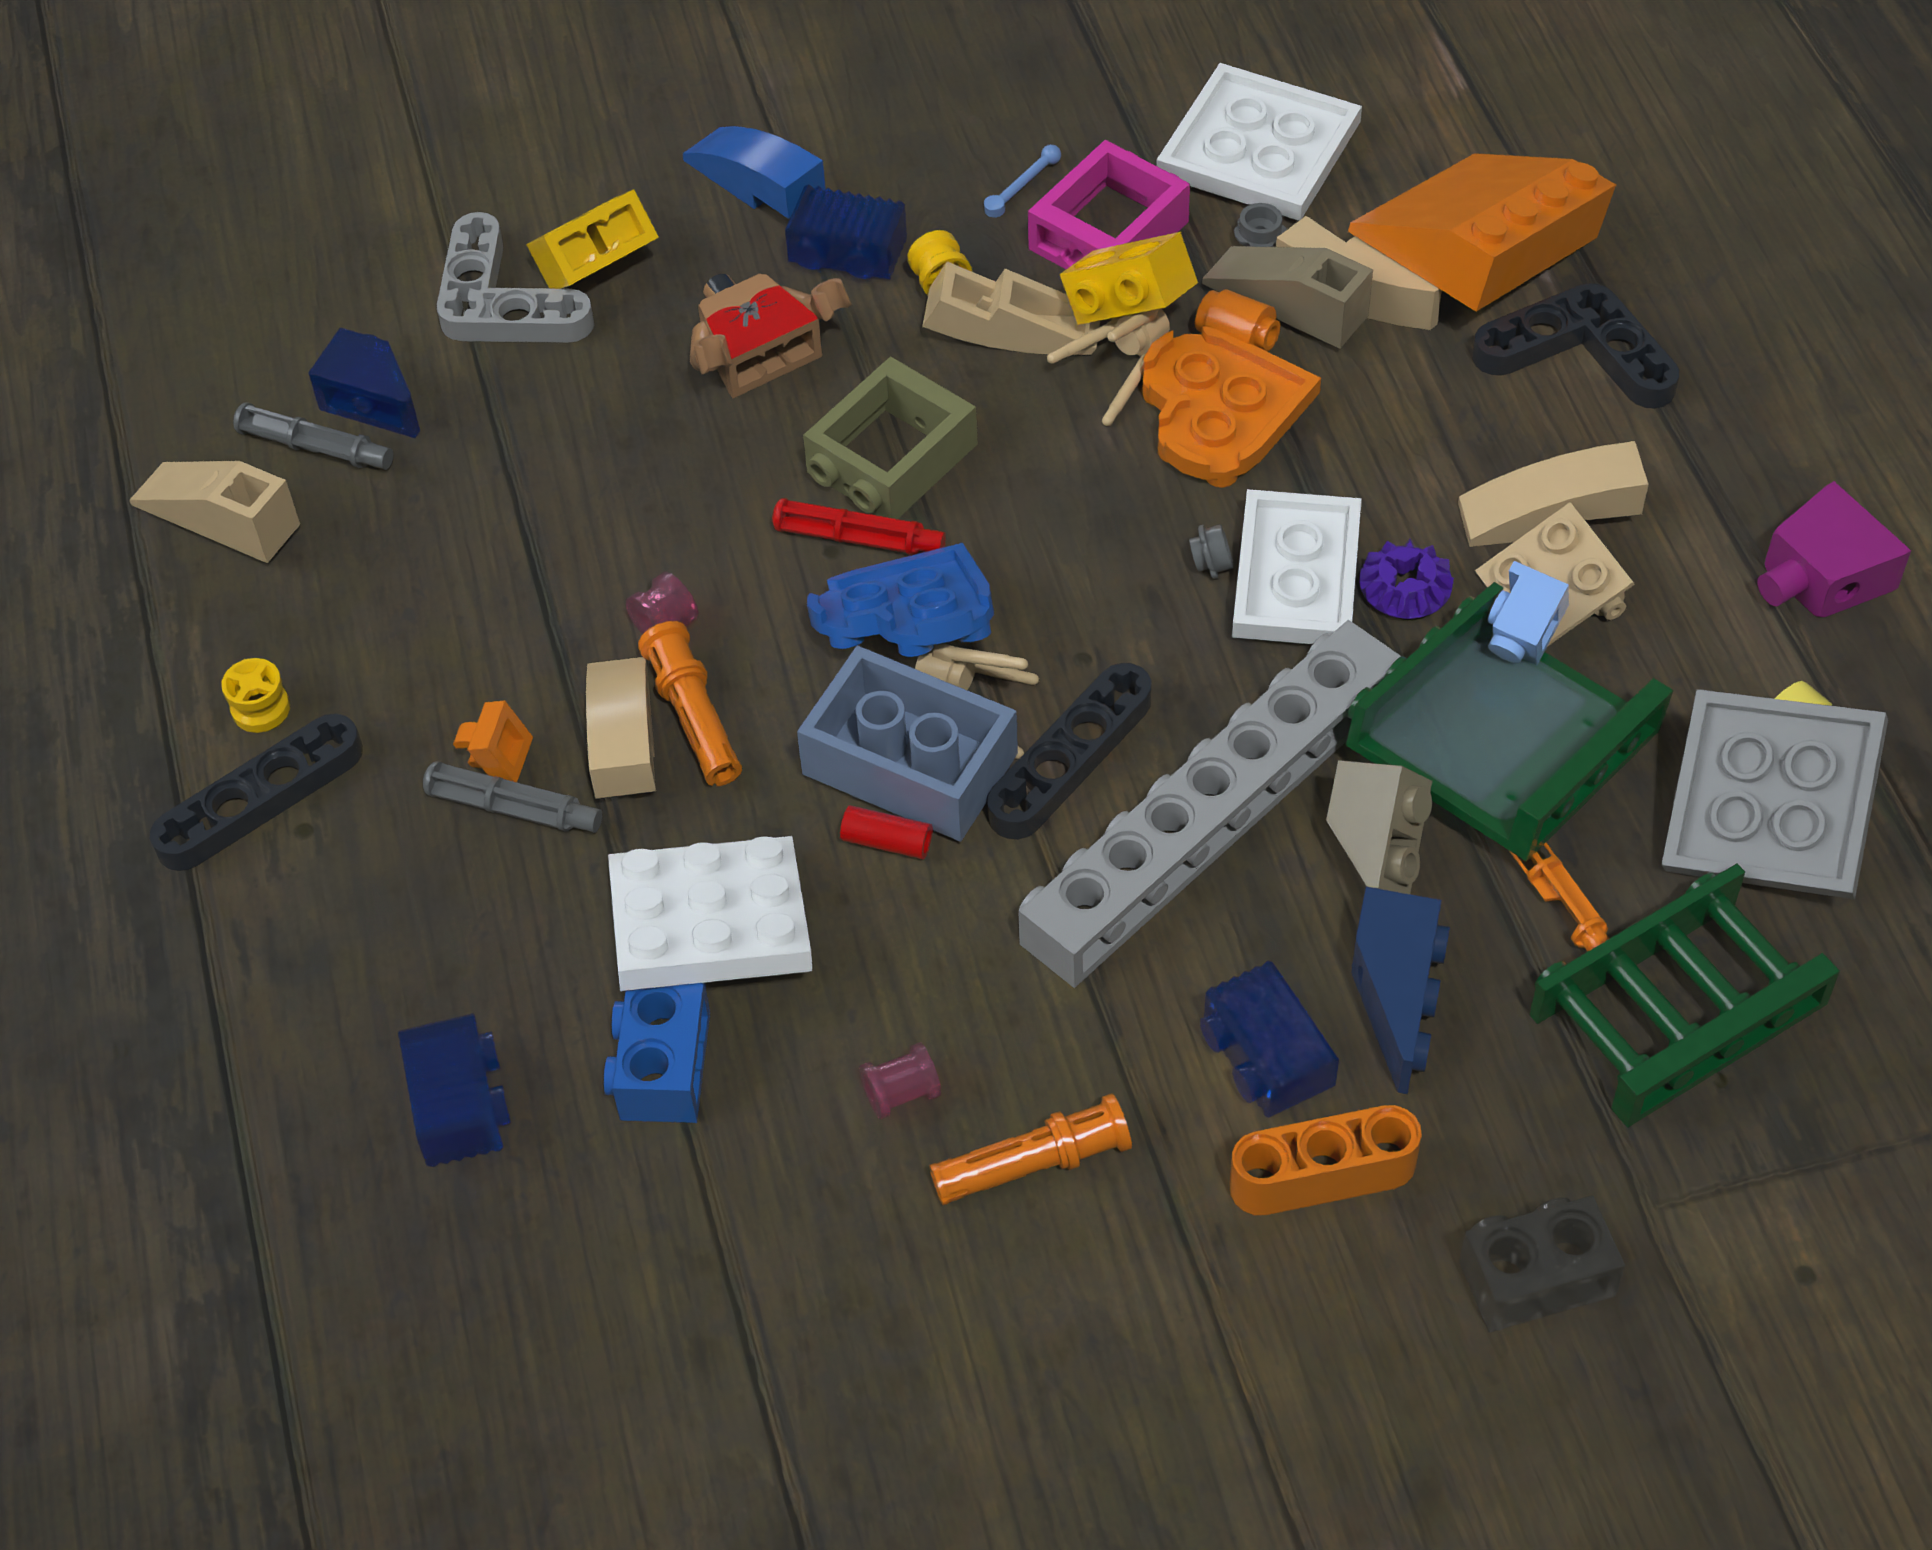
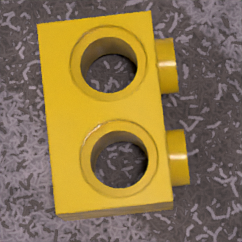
(592, 240)
(1129, 278)

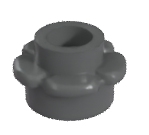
(1259, 225)
(1211, 550)

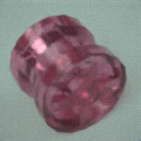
(663, 602)

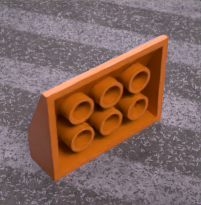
(1490, 222)

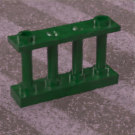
(1693, 1050)

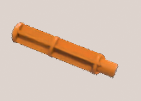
(1554, 884)

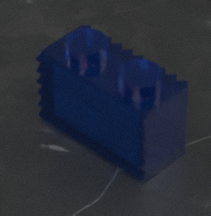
(846, 232)
(1269, 1040)
(452, 1089)

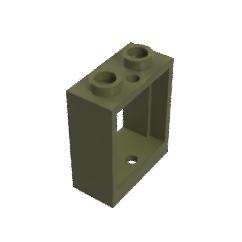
(916, 401)

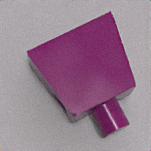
(1832, 556)

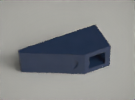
(1391, 971)

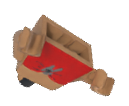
(760, 328)

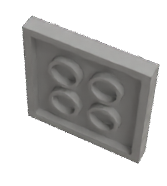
(1776, 792)

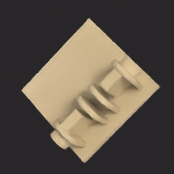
(1570, 553)

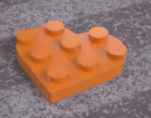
(1221, 402)

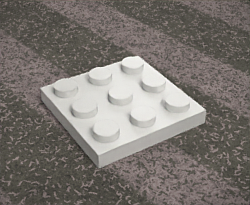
(1260, 140)
(708, 913)

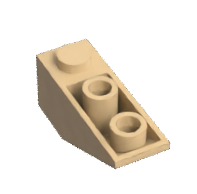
(224, 503)

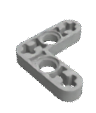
(490, 303)

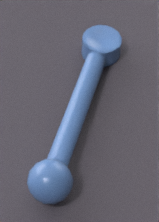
(995, 205)

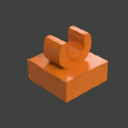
(496, 741)

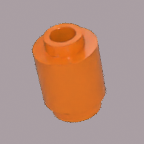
(1239, 317)

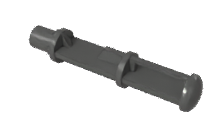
(301, 434)
(509, 798)

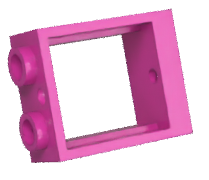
(1061, 236)

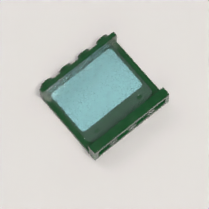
(1500, 738)

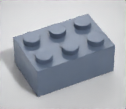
(908, 742)

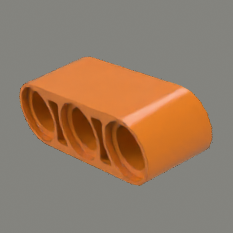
(1344, 1137)

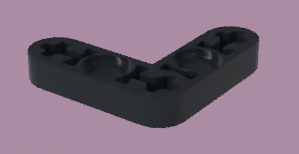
(1580, 327)

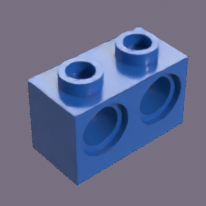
(668, 1049)

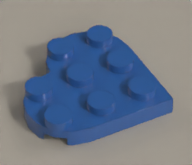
(908, 602)

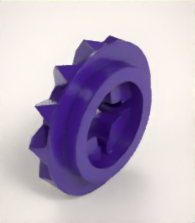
(1414, 596)

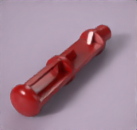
(855, 527)

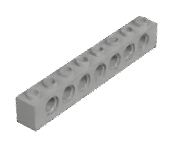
(1285, 735)

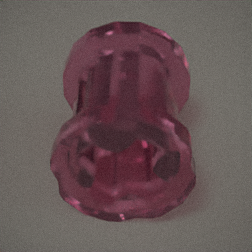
(900, 1080)

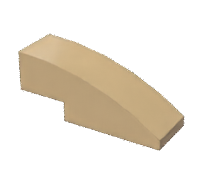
(1396, 292)
(1004, 313)
(1596, 481)
(619, 728)

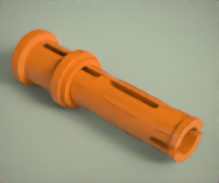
(683, 683)
(1059, 1142)

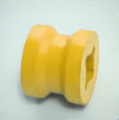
(931, 253)
(255, 695)

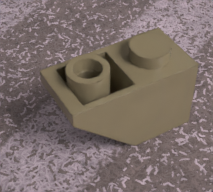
(1380, 821)

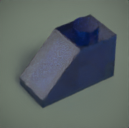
(363, 383)

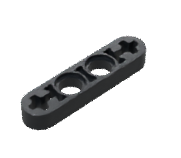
(1064, 746)
(252, 784)

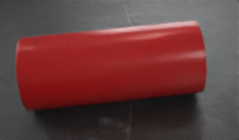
(886, 832)

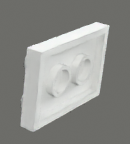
(1296, 566)

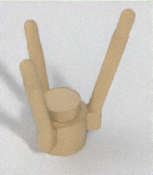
(1132, 336)
(960, 664)

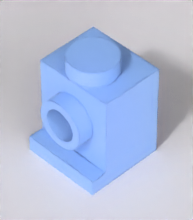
(1527, 615)

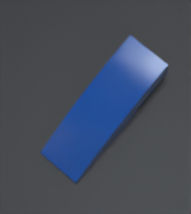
(757, 166)

